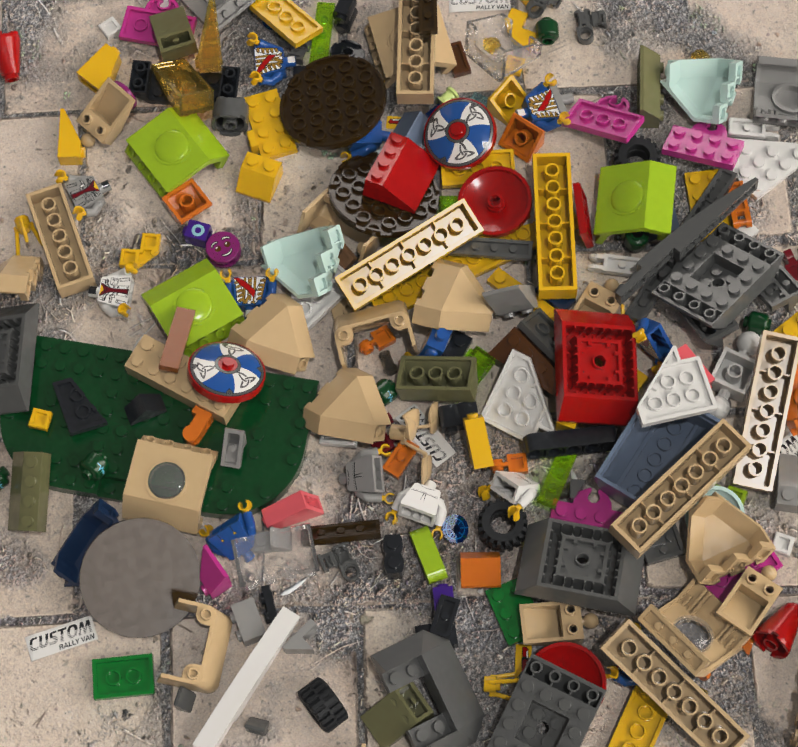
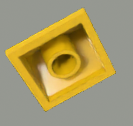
(506, 100)

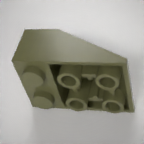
(173, 34)
(397, 714)

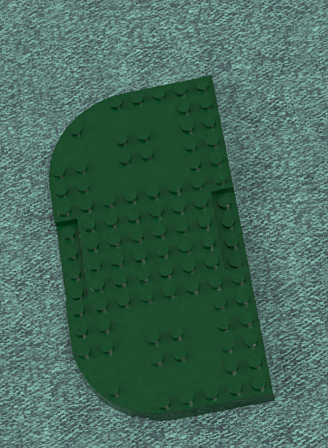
(270, 421)

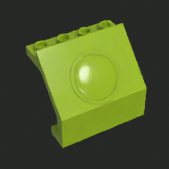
(174, 150)
(635, 199)
(199, 290)

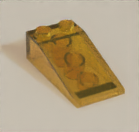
(209, 53)
(184, 87)

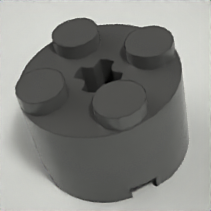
(230, 116)

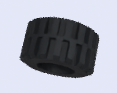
(636, 147)
(495, 539)
(323, 704)

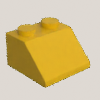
(259, 177)

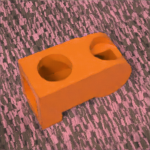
(198, 427)

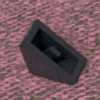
(144, 407)

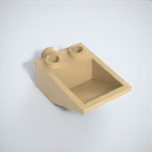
(105, 111)
(599, 298)
(750, 599)
(551, 623)

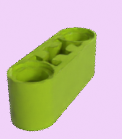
(428, 555)

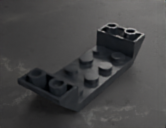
(147, 88)

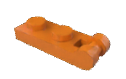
(741, 210)

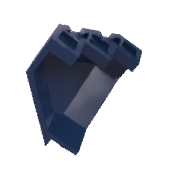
(90, 524)

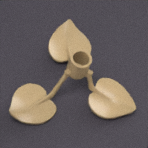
(409, 431)

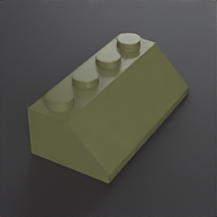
(649, 87)
(437, 378)
(29, 491)

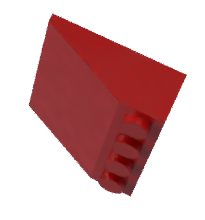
(400, 174)

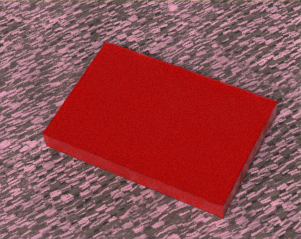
(583, 215)

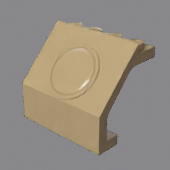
(383, 44)

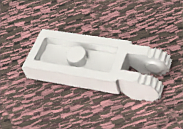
(747, 129)
(613, 264)

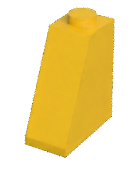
(99, 67)
(477, 441)

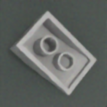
(512, 300)
(786, 484)

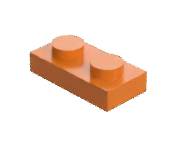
(399, 460)

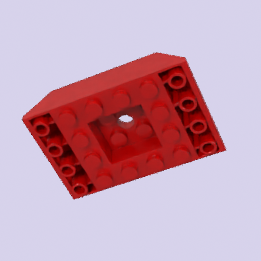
(582, 388)

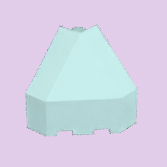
(703, 86)
(305, 260)

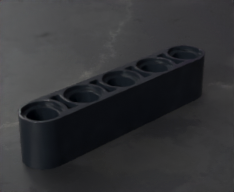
(570, 442)

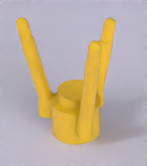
(23, 226)
(493, 684)

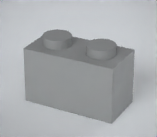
(248, 621)

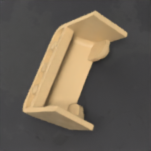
(321, 214)
(391, 312)
(207, 676)

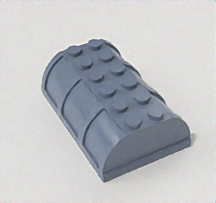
(647, 454)

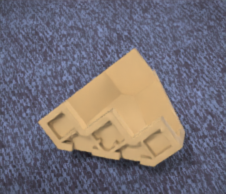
(20, 275)
(452, 300)
(276, 334)
(348, 408)
(723, 540)

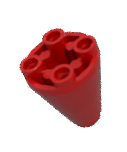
(10, 56)

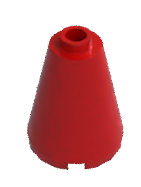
(778, 631)

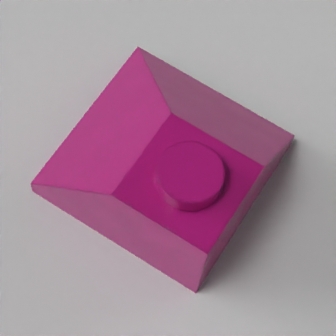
(212, 575)

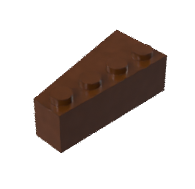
(543, 365)

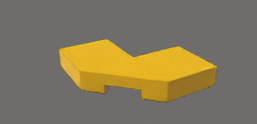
(518, 32)
(148, 249)

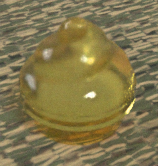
(491, 44)
(699, 54)

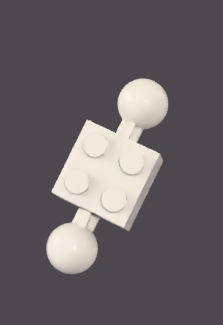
(734, 372)

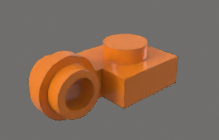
(380, 337)
(514, 463)

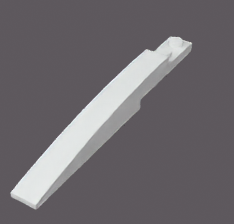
(247, 680)

